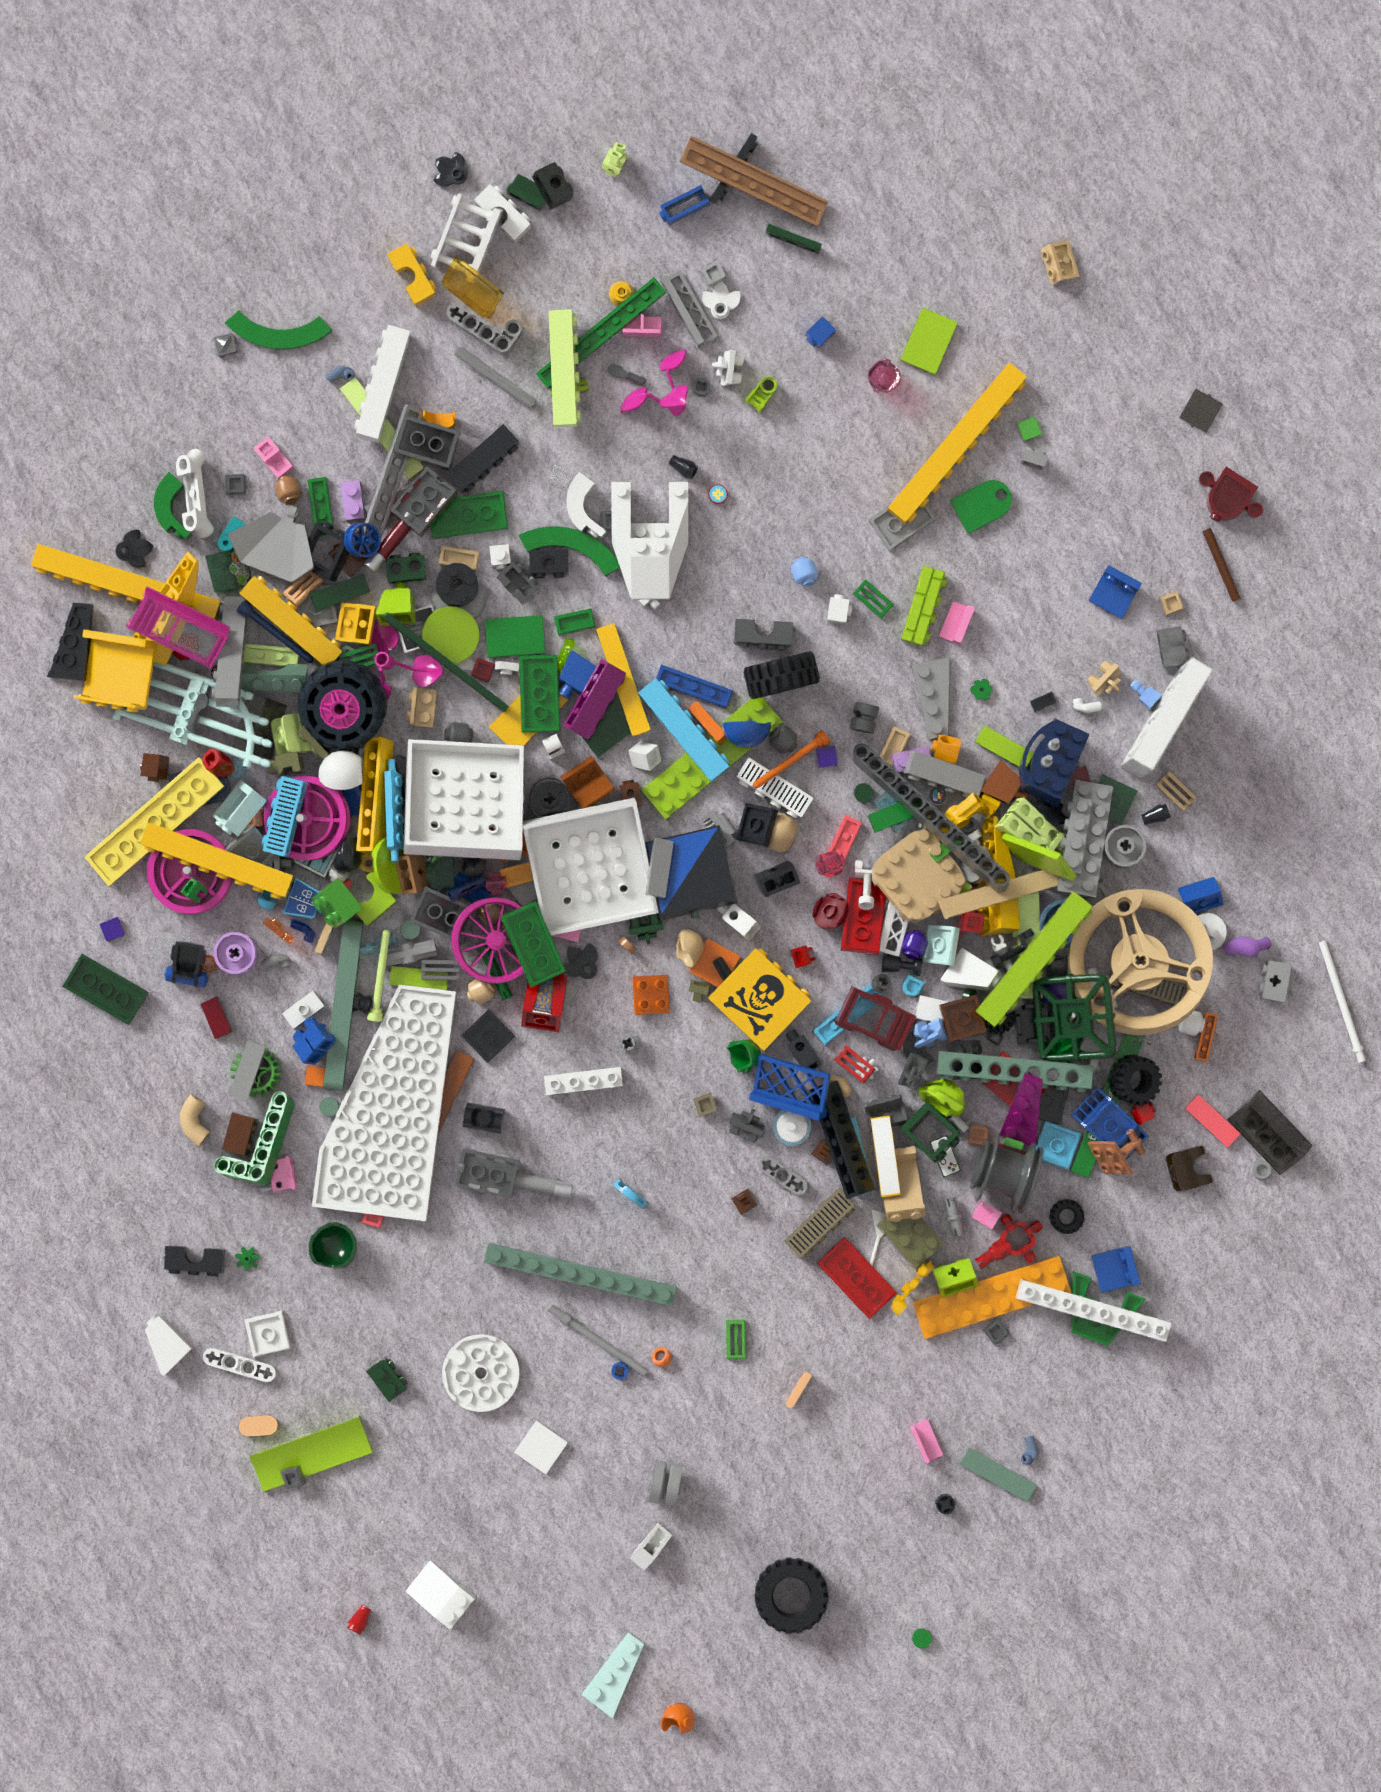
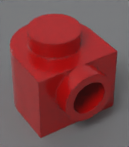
(1143, 1113)

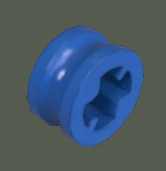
(613, 1370)

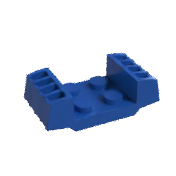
(1106, 1119)

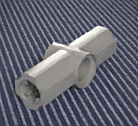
(411, 953)

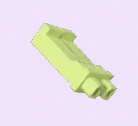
(1029, 824)

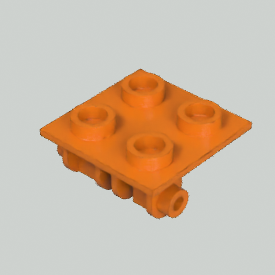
(650, 994)

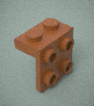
(587, 783)

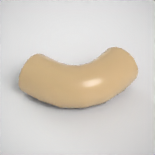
(190, 1120)

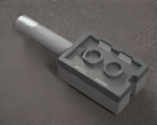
(500, 1175)

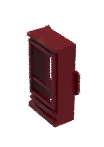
(898, 1029)

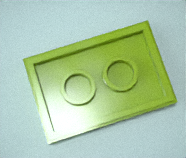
(928, 341)

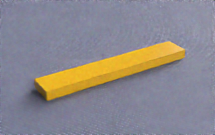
(627, 691)

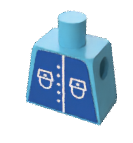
(300, 901)

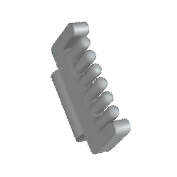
(724, 823)

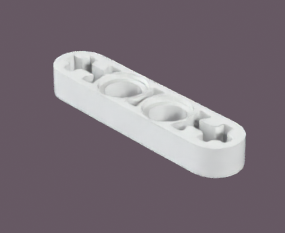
(240, 1361)

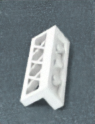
(888, 919)

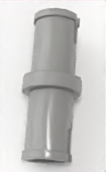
(954, 1216)

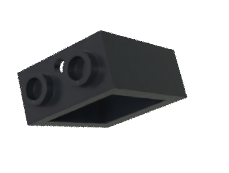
(333, 572)

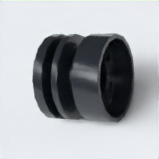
(539, 791)

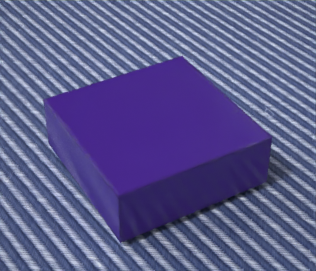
(826, 757)
(112, 929)

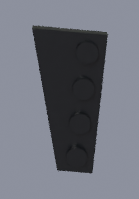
(73, 651)

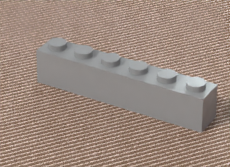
(231, 657)

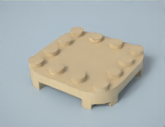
(914, 879)

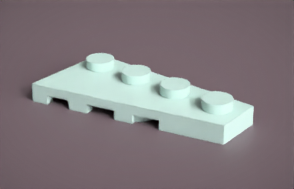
(611, 1680)

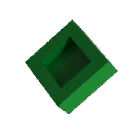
(192, 888)

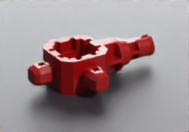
(1002, 1248)

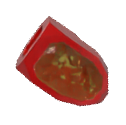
(217, 763)

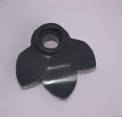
(448, 169)
(137, 549)
(1051, 813)
(580, 959)

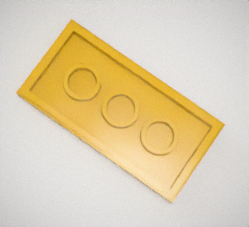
(508, 724)

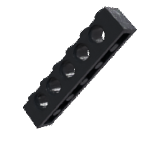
(844, 1143)

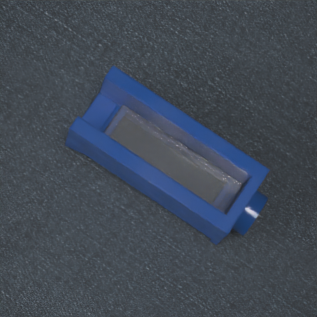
(684, 205)

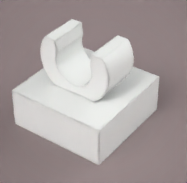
(653, 603)

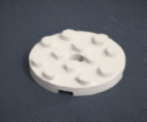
(480, 1393)

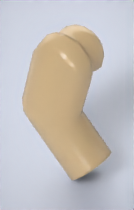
(843, 1083)

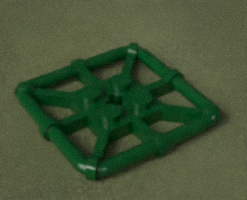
(1082, 1009)

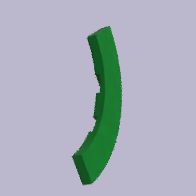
(276, 338)
(574, 540)

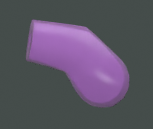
(1246, 946)

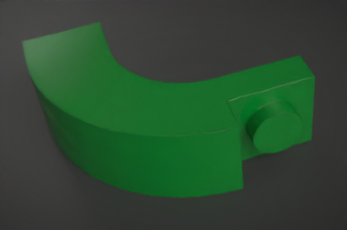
(164, 498)

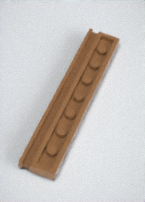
(753, 181)

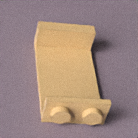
(910, 1202)

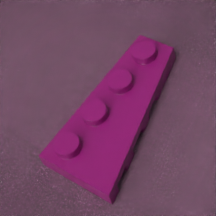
(1023, 1115)

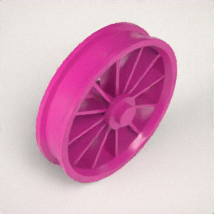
(495, 941)

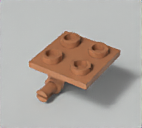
(1112, 1158)

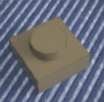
(705, 1104)

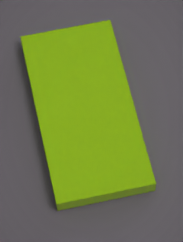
(1039, 856)

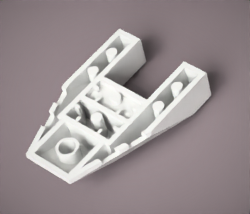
(649, 551)

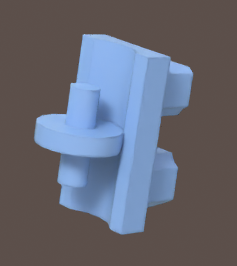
(928, 1033)

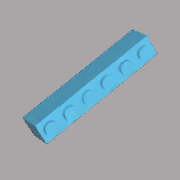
(683, 729)

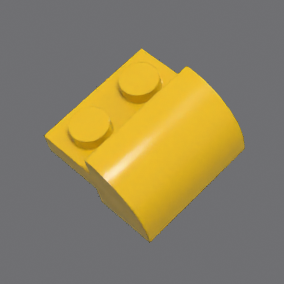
(356, 624)

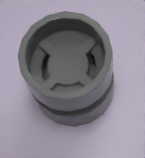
(864, 717)

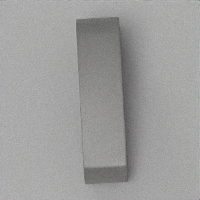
(481, 326)

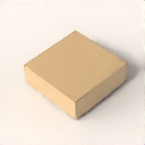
(1171, 603)

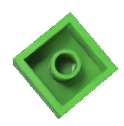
(336, 903)

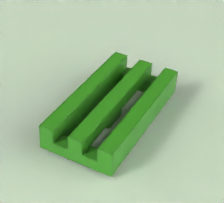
(736, 1322)

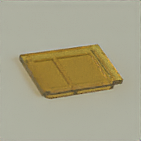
(472, 288)

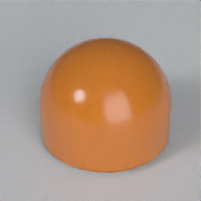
(665, 1361)

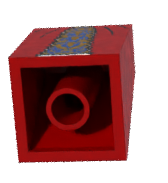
(545, 1004)

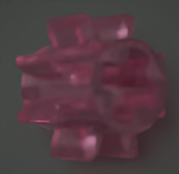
(496, 883)

